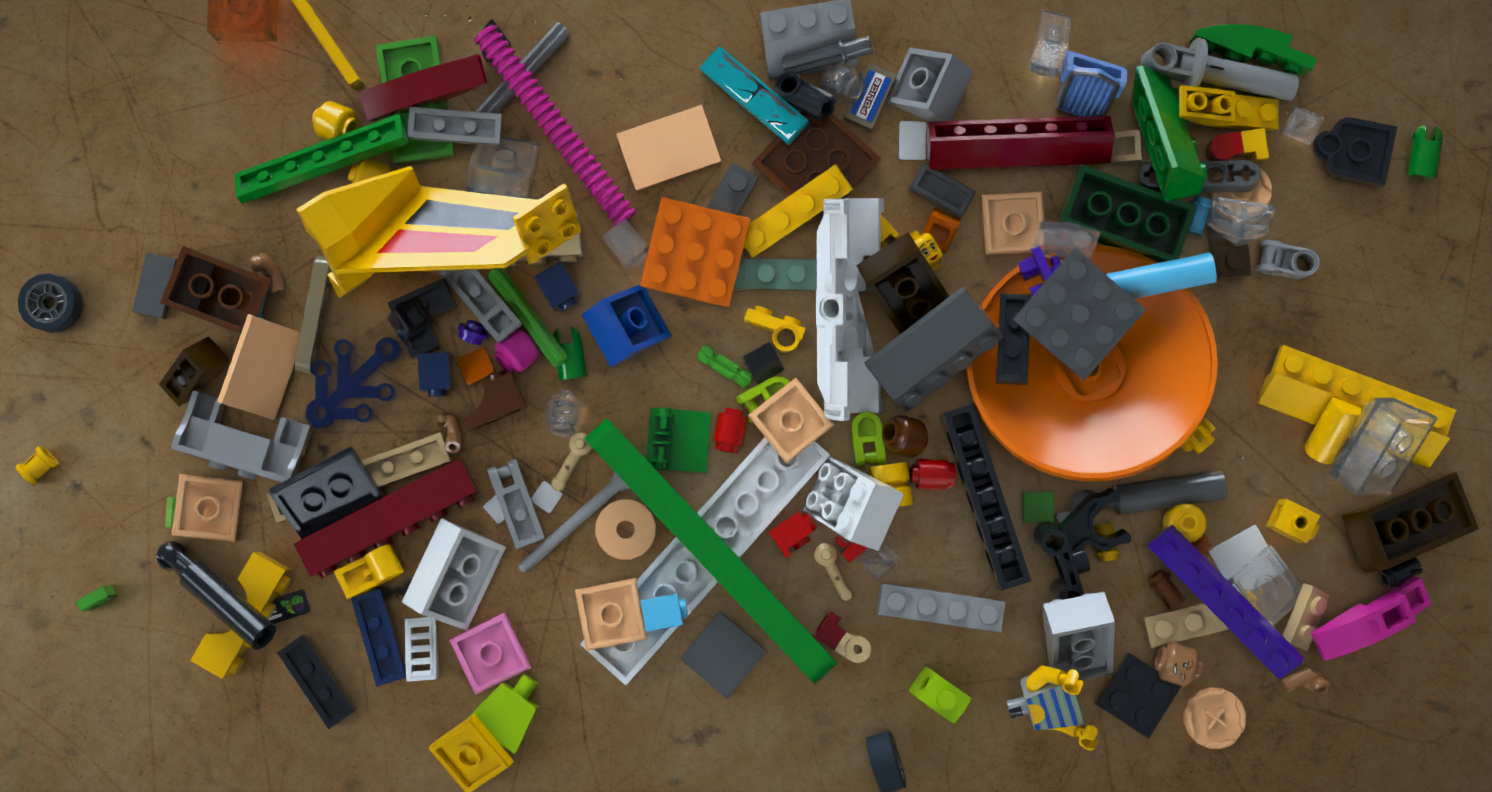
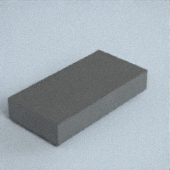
(942, 190)
(152, 284)

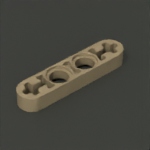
(313, 316)

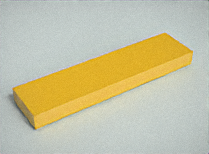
(329, 44)

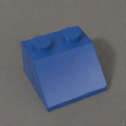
(626, 325)

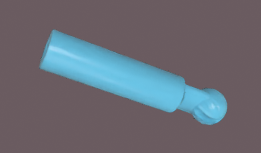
(1167, 276)

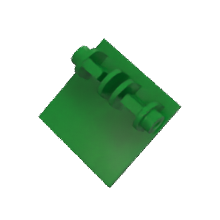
(678, 439)

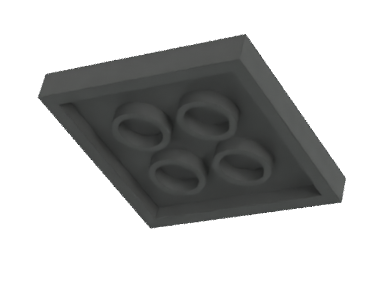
(1079, 314)

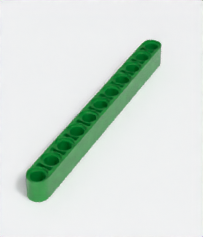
(710, 551)

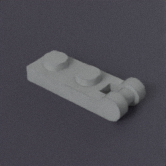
(516, 505)

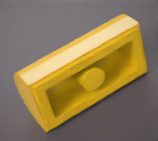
(1332, 430)

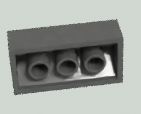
(934, 349)

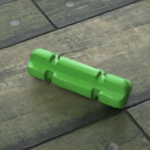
(724, 366)

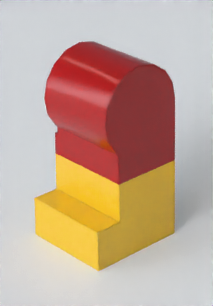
(1238, 145)

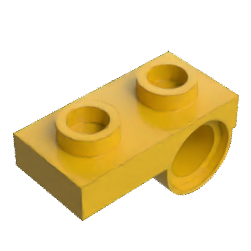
(763, 318)
(369, 571)

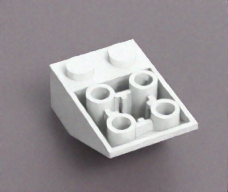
(853, 503)

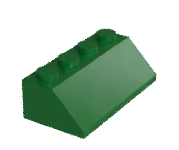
(1166, 135)

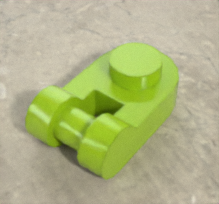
(767, 389)
(867, 428)

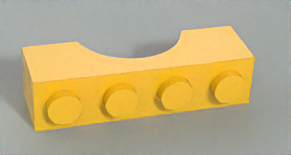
(262, 582)

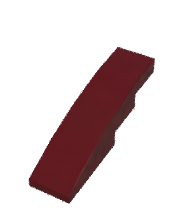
(423, 87)

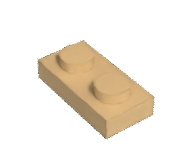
(1305, 616)

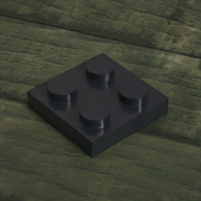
(1137, 695)

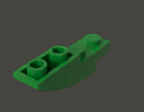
(1268, 45)

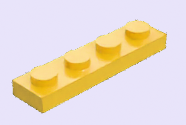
(795, 210)

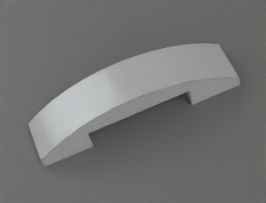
(483, 302)

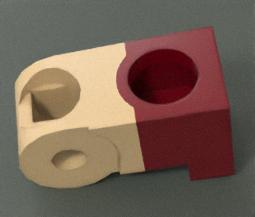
(852, 647)

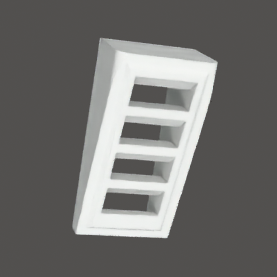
(410, 660)

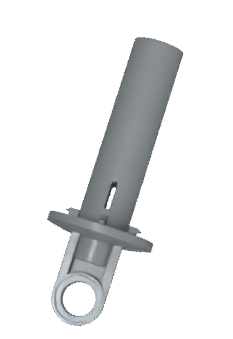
(1194, 66)

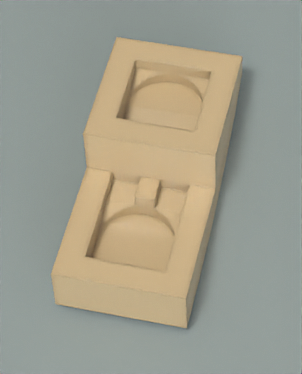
(1129, 148)

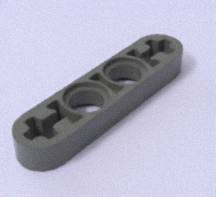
(1236, 185)

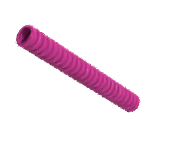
(554, 124)

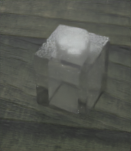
(626, 244)

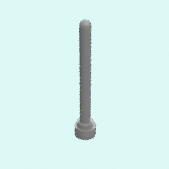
(573, 522)

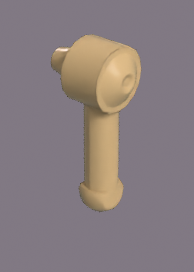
(578, 448)
(826, 555)

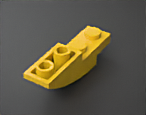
(1226, 110)

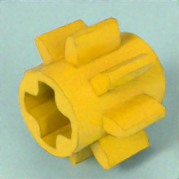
(1201, 438)

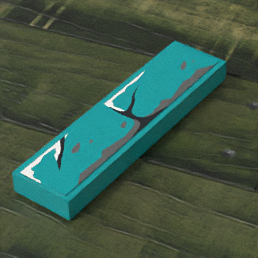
(754, 95)

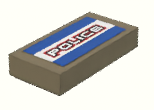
(868, 107)

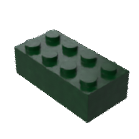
(1127, 214)

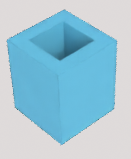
(663, 611)

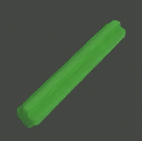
(527, 316)

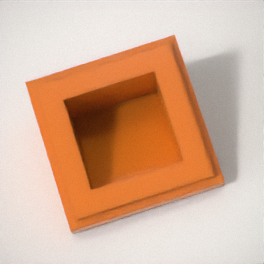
(942, 228)
(476, 366)

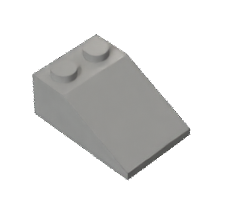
(1081, 634)

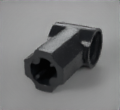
(805, 96)

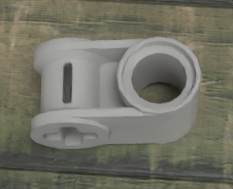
(1281, 258)

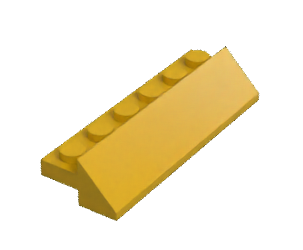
(1305, 384)

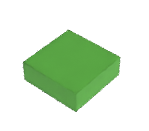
(1038, 507)
(96, 598)

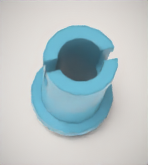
(1201, 214)

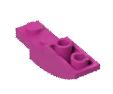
(1372, 622)

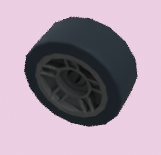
(42, 289)
(886, 762)

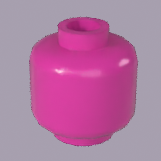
(517, 351)

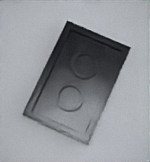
(326, 492)

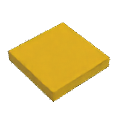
(471, 754)

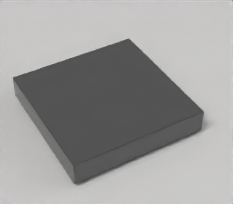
(723, 654)

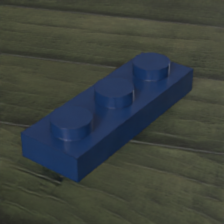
(379, 637)

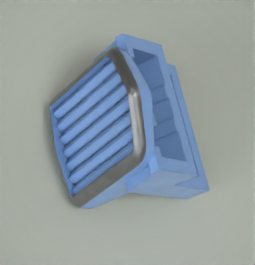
(1089, 85)

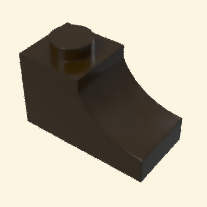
(1229, 260)
(193, 369)

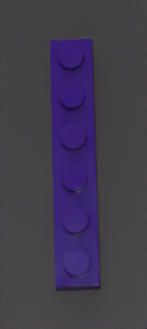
(1225, 602)

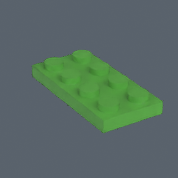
(401, 59)

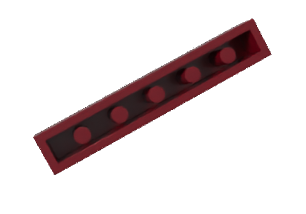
(1019, 142)
(387, 518)

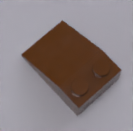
(214, 290)

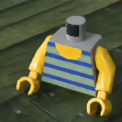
(1053, 703)

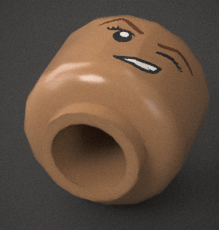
(1178, 664)

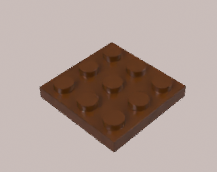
(814, 152)

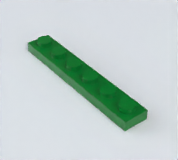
(321, 158)

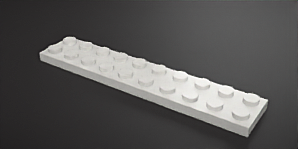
(738, 516)

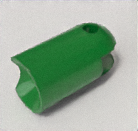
(1425, 153)
(575, 364)

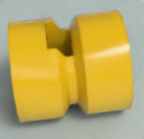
(895, 476)

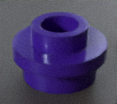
(472, 332)

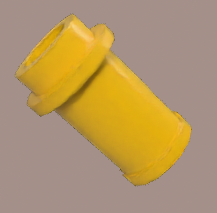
(1104, 555)

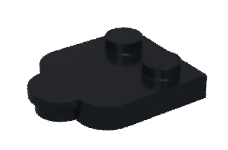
(1357, 150)

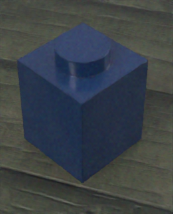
(558, 287)
(436, 373)

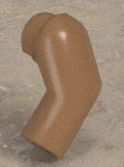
(271, 270)
(454, 433)
(1307, 678)

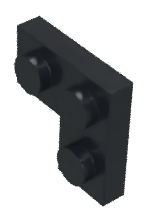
(436, 300)

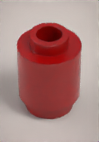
(730, 430)
(933, 474)

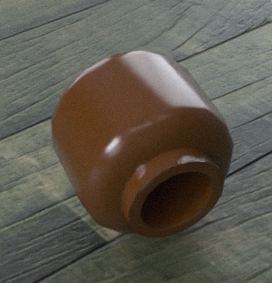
(905, 436)

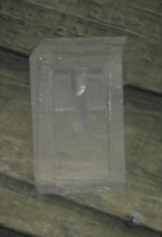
(1239, 219)

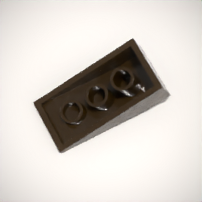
(903, 282)
(1409, 523)

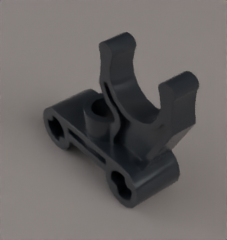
(1070, 540)

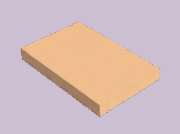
(668, 148)
(260, 367)

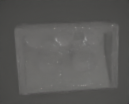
(1382, 446)

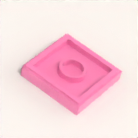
(490, 653)

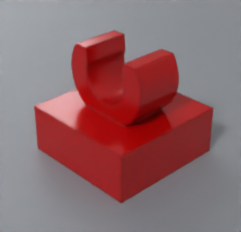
(851, 549)

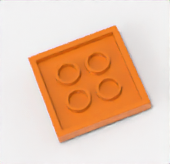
(695, 252)

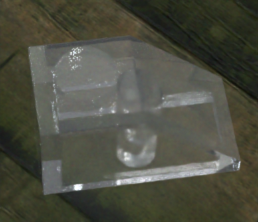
(1050, 44)
(1062, 237)

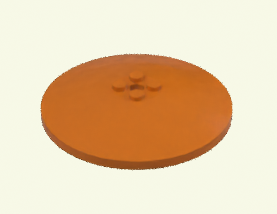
(1123, 417)

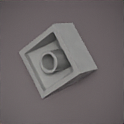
(930, 84)

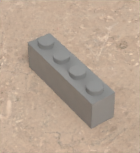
(940, 607)

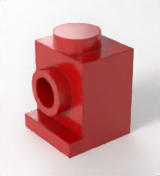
(793, 532)

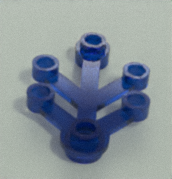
(348, 385)

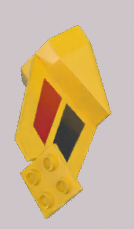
(405, 227)

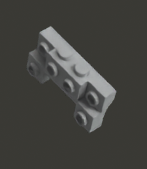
(226, 446)

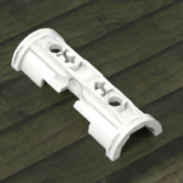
(844, 239)

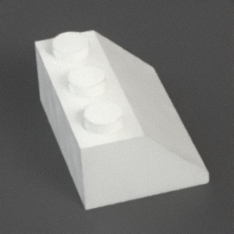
(453, 574)

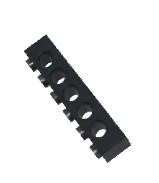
(985, 497)

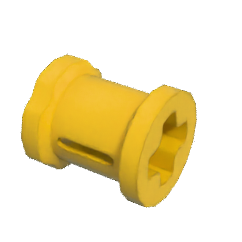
(37, 465)

